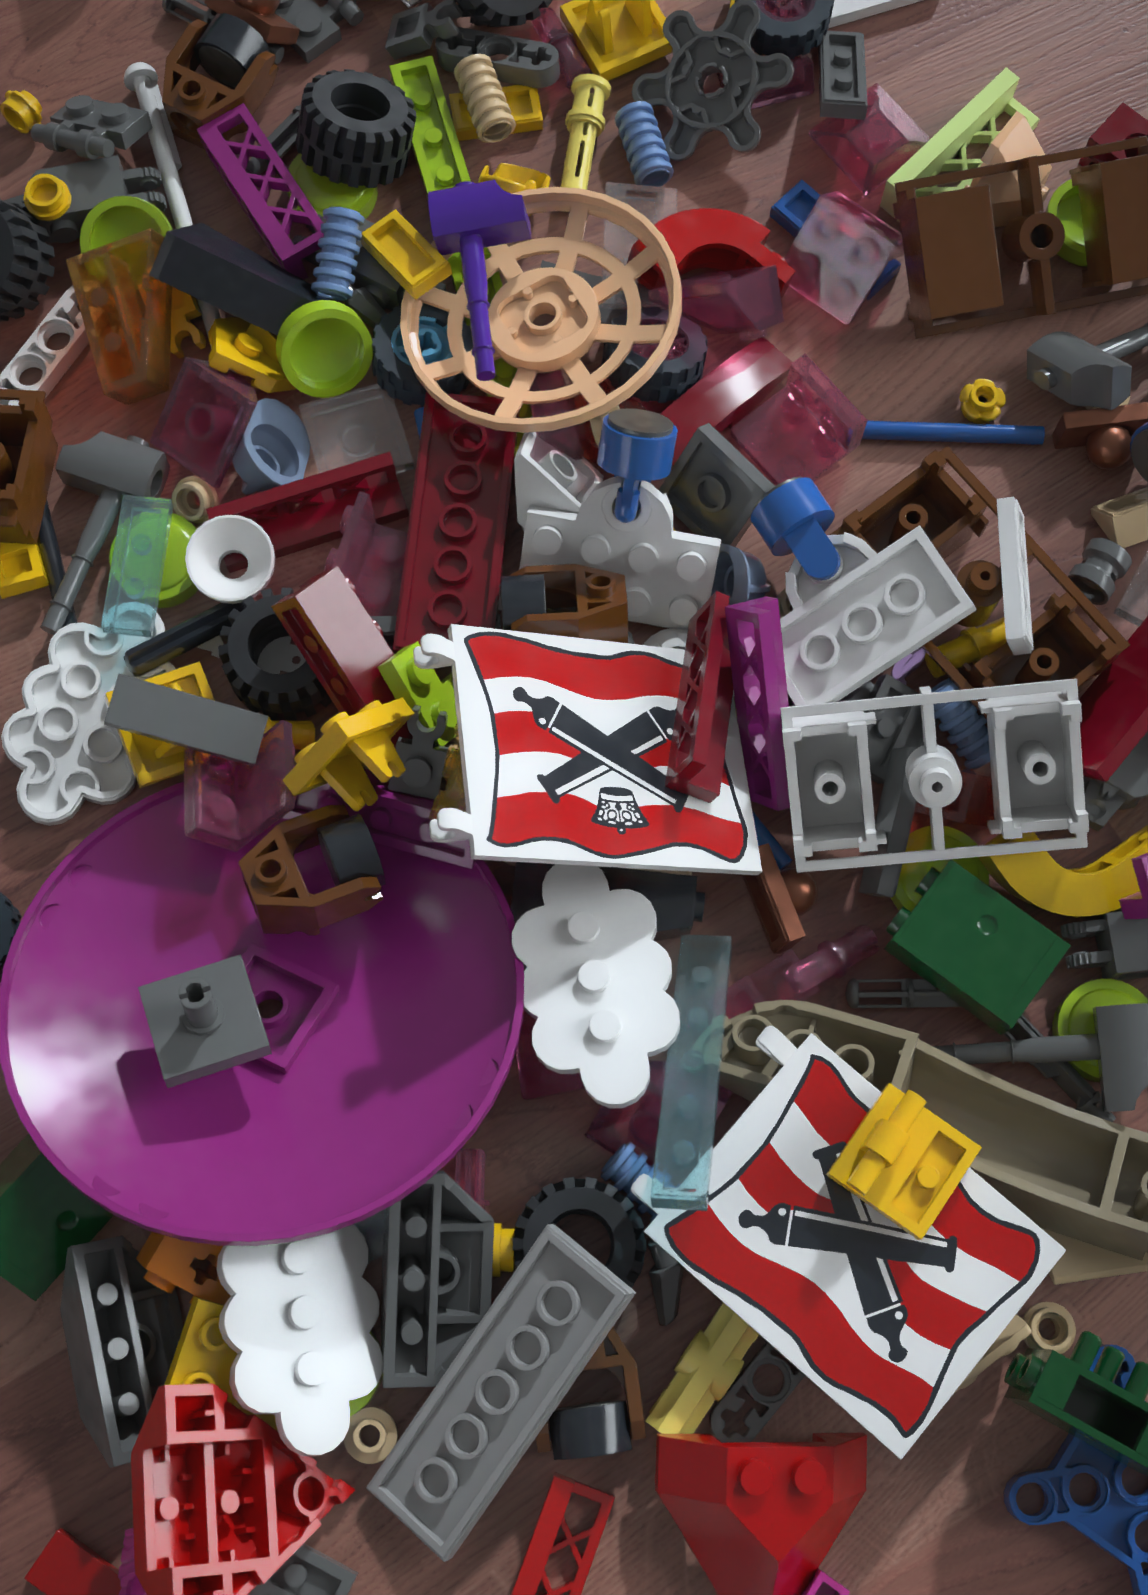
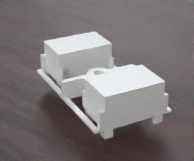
(1031, 761)

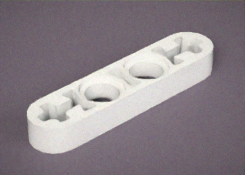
(36, 354)

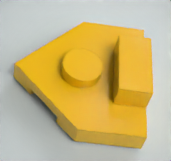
(247, 352)

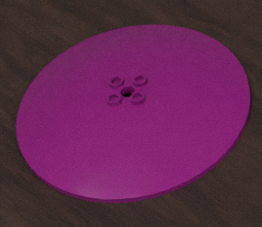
(376, 1062)

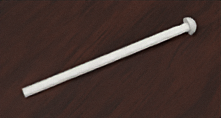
(143, 80)

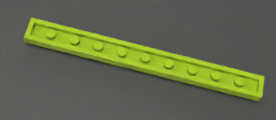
(443, 167)

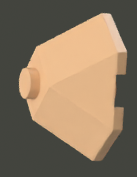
(1011, 144)

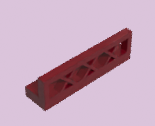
(312, 508)
(702, 705)

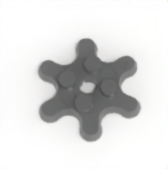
(693, 60)

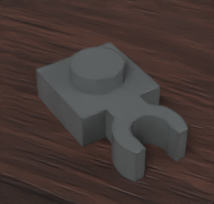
(415, 28)
(421, 758)

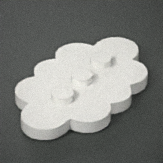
(62, 730)
(596, 983)
(301, 1334)

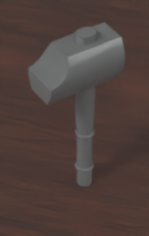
(1082, 371)
(108, 469)
(1118, 1045)

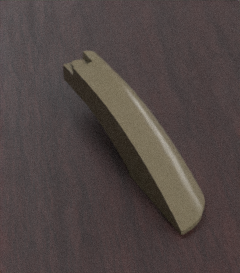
(1042, 1156)

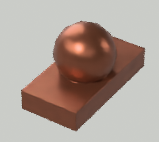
(261, 16)
(1102, 431)
(780, 900)

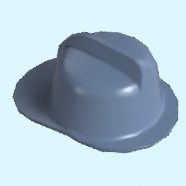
(272, 448)
(739, 575)

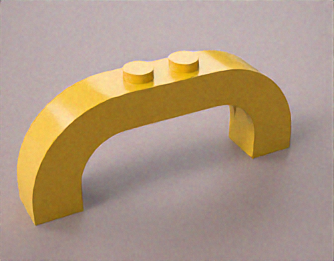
(1069, 892)

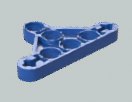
(1110, 1516)

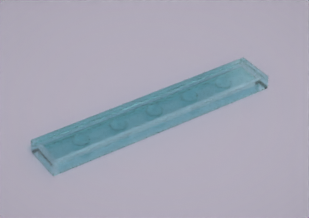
(692, 1076)

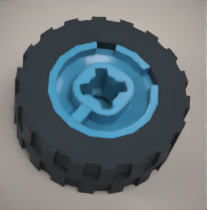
(393, 366)

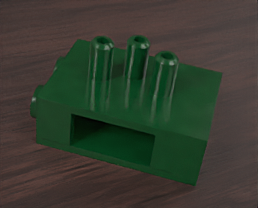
(975, 946)
(40, 1219)
(1084, 1400)

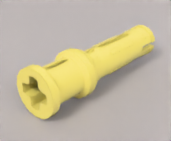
(583, 131)

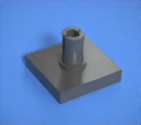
(714, 487)
(204, 1021)

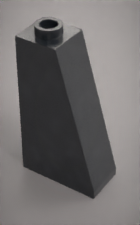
(230, 276)
(671, 895)

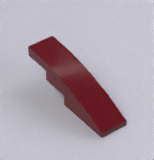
(728, 391)

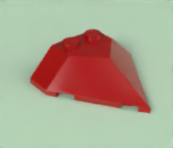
(219, 1496)
(760, 1509)

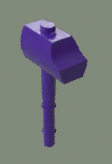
(467, 222)

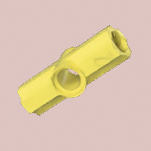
(703, 1373)

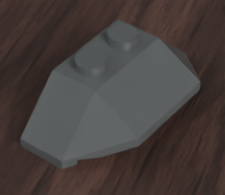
(432, 1280)
(117, 1341)

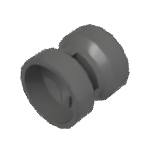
(1101, 566)

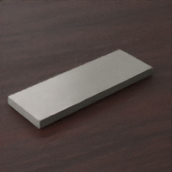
(500, 1391)

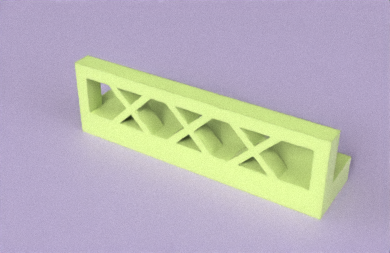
(956, 135)

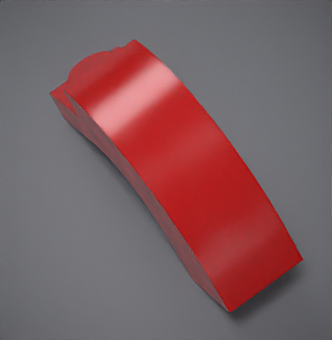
(714, 241)

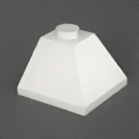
(549, 477)

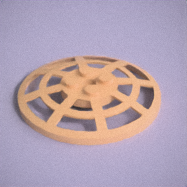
(560, 294)

